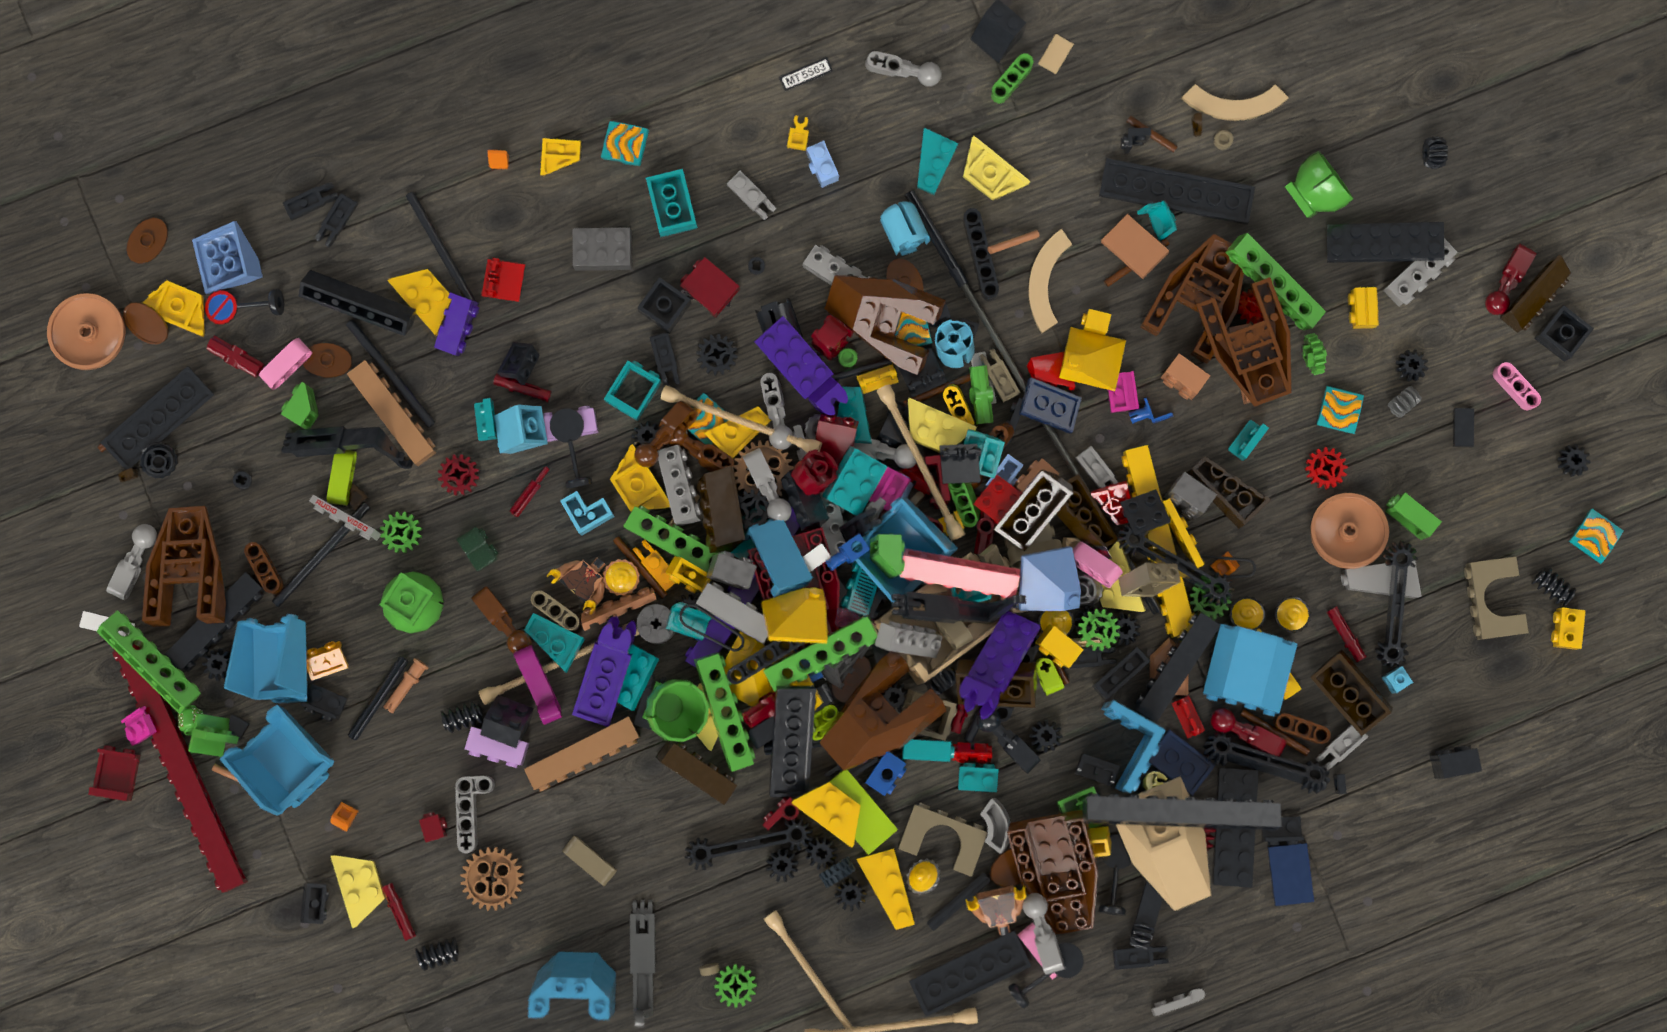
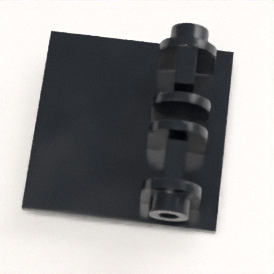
(927, 379)
(960, 463)
(1145, 512)

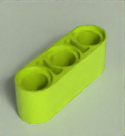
(341, 478)

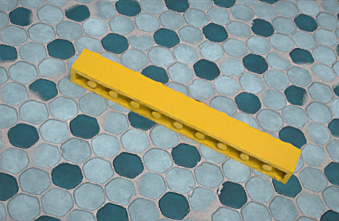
(1143, 479)

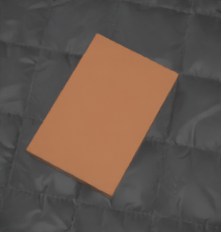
(1135, 246)

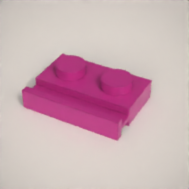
(1125, 395)
(890, 487)
(138, 726)

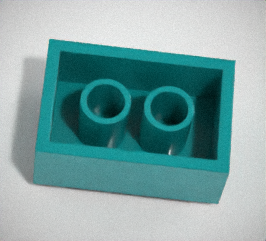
(671, 202)
(855, 481)

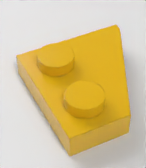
(558, 154)

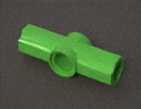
(981, 394)

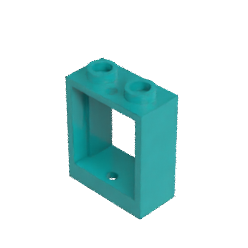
(623, 407)
(928, 750)

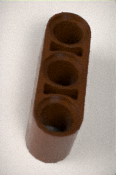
(257, 561)
(1311, 728)

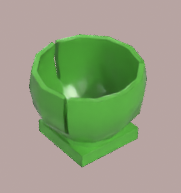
(1318, 187)
(412, 602)
(676, 710)

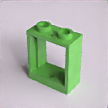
(1412, 516)

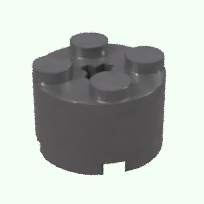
(647, 630)

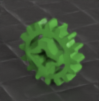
(1314, 354)
(393, 536)
(1199, 606)
(1093, 622)
(744, 985)

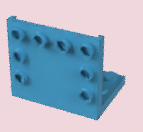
(1148, 745)

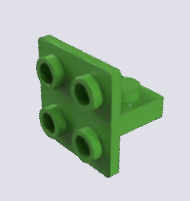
(210, 735)

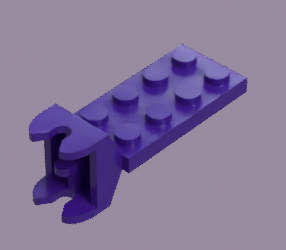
(801, 366)
(997, 662)
(605, 673)

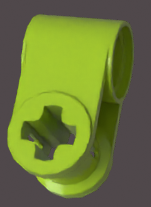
(1049, 679)
(823, 721)

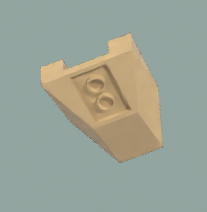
(1170, 856)

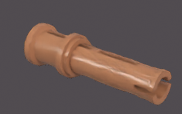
(410, 677)

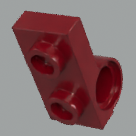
(771, 818)

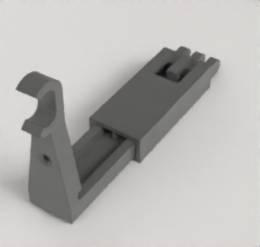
(642, 960)

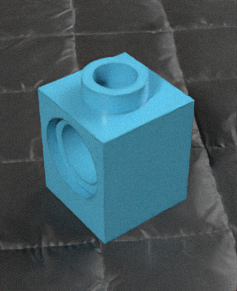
(1397, 679)

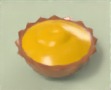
(621, 577)

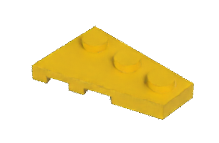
(732, 436)

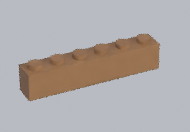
(391, 413)
(582, 753)

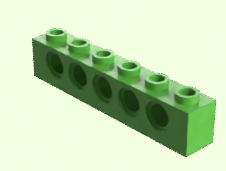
(1285, 283)
(634, 525)
(863, 625)
(704, 666)
(150, 672)

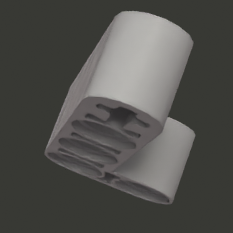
(471, 814)

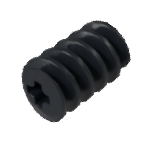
(1554, 586)
(461, 717)
(438, 955)

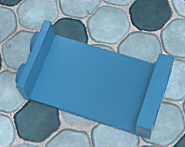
(780, 556)

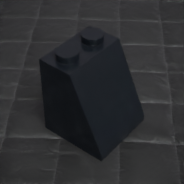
(998, 31)

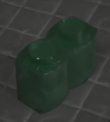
(477, 548)

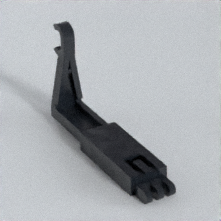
(339, 439)
(951, 609)

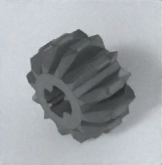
(1404, 401)

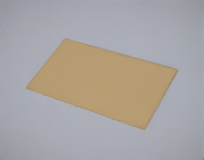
(1055, 54)

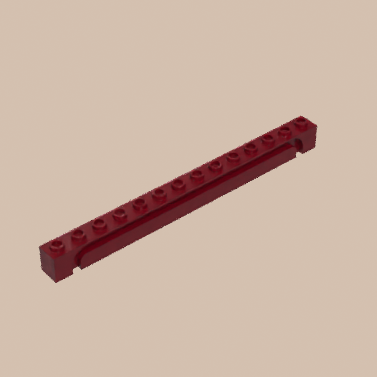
(187, 781)

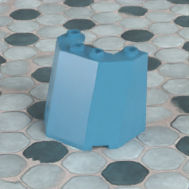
(917, 534)
(269, 661)
(1249, 669)
(279, 764)
(575, 976)

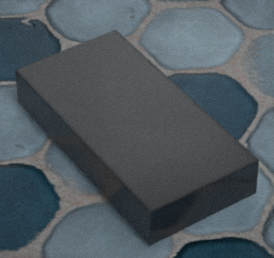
(1463, 427)

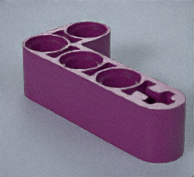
(538, 684)

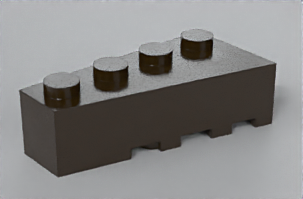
(1233, 496)
(1084, 517)
(696, 771)

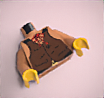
(582, 580)
(998, 907)

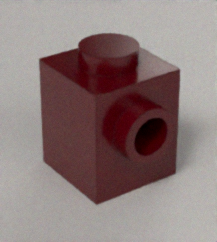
(433, 826)

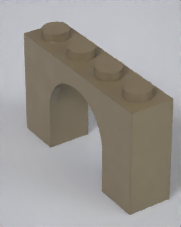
(1487, 624)
(970, 837)

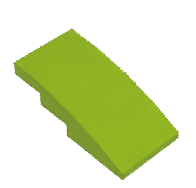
(872, 824)

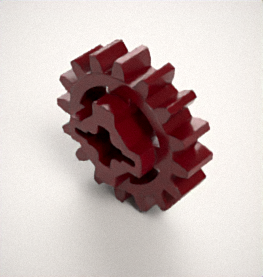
(450, 477)

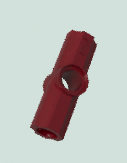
(235, 356)
(984, 538)
(761, 710)

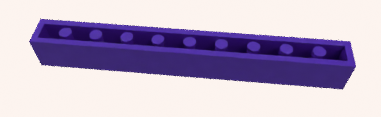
(717, 630)

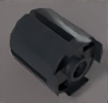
(773, 311)

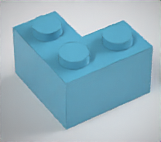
(586, 517)

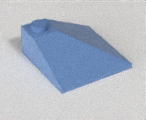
(226, 258)
(1049, 581)

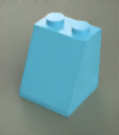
(520, 428)

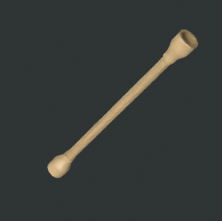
(672, 395)
(953, 528)
(490, 693)
(775, 922)
(966, 1016)

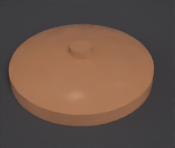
(86, 331)
(1349, 530)

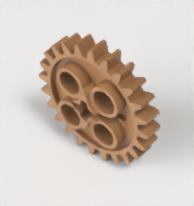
(769, 453)
(474, 876)

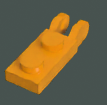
(655, 565)

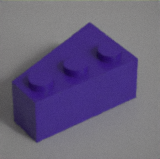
(456, 324)

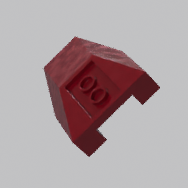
(822, 576)

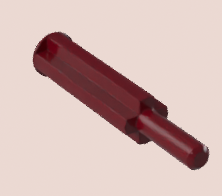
(528, 494)

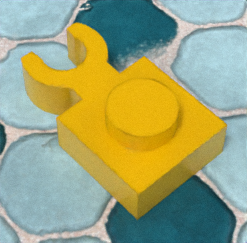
(798, 137)

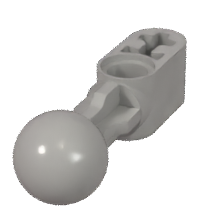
(928, 73)
(776, 412)
(902, 455)
(778, 508)
(129, 568)
(1046, 942)

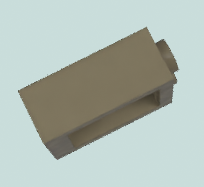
(1150, 579)
(944, 728)

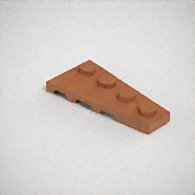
(617, 607)

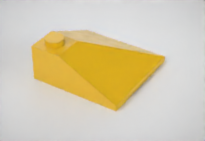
(1092, 359)
(796, 616)
(755, 686)

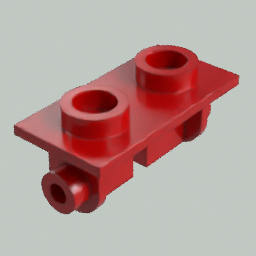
(915, 474)
(1188, 717)
(981, 754)

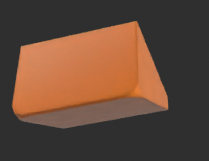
(498, 159)
(1225, 566)
(343, 816)

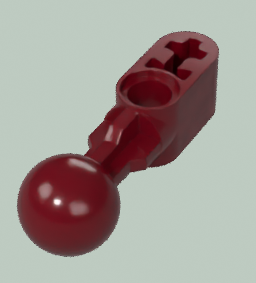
(1514, 271)
(1224, 720)

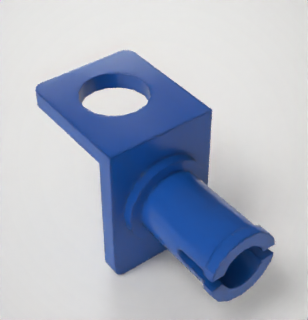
(1146, 412)
(846, 553)

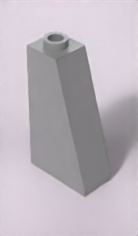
(1377, 580)

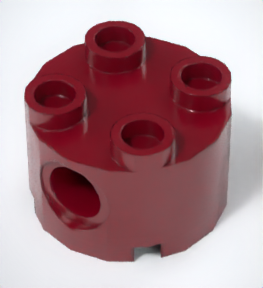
(831, 337)
(815, 472)

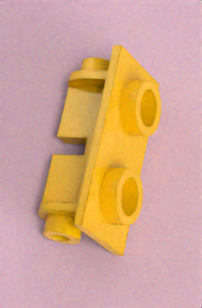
(877, 379)

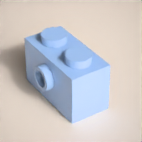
(822, 164)
(1008, 470)

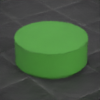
(847, 357)

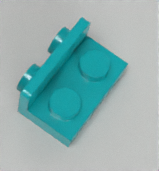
(485, 420)
(1247, 439)
(692, 617)
(978, 779)

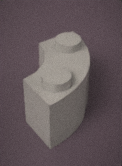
(998, 823)

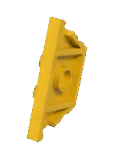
(425, 295)
(179, 307)
(638, 484)
(1186, 541)
(831, 810)

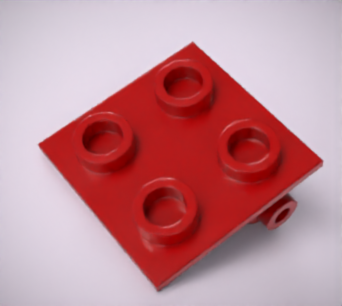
(503, 280)
(997, 498)

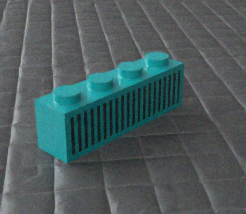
(860, 592)

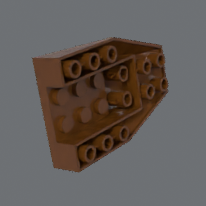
(1060, 864)

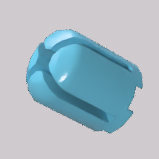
(904, 227)
(962, 346)

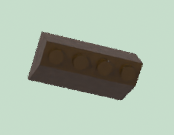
(1536, 294)
(1034, 509)
(721, 510)
(1019, 692)
(1352, 692)

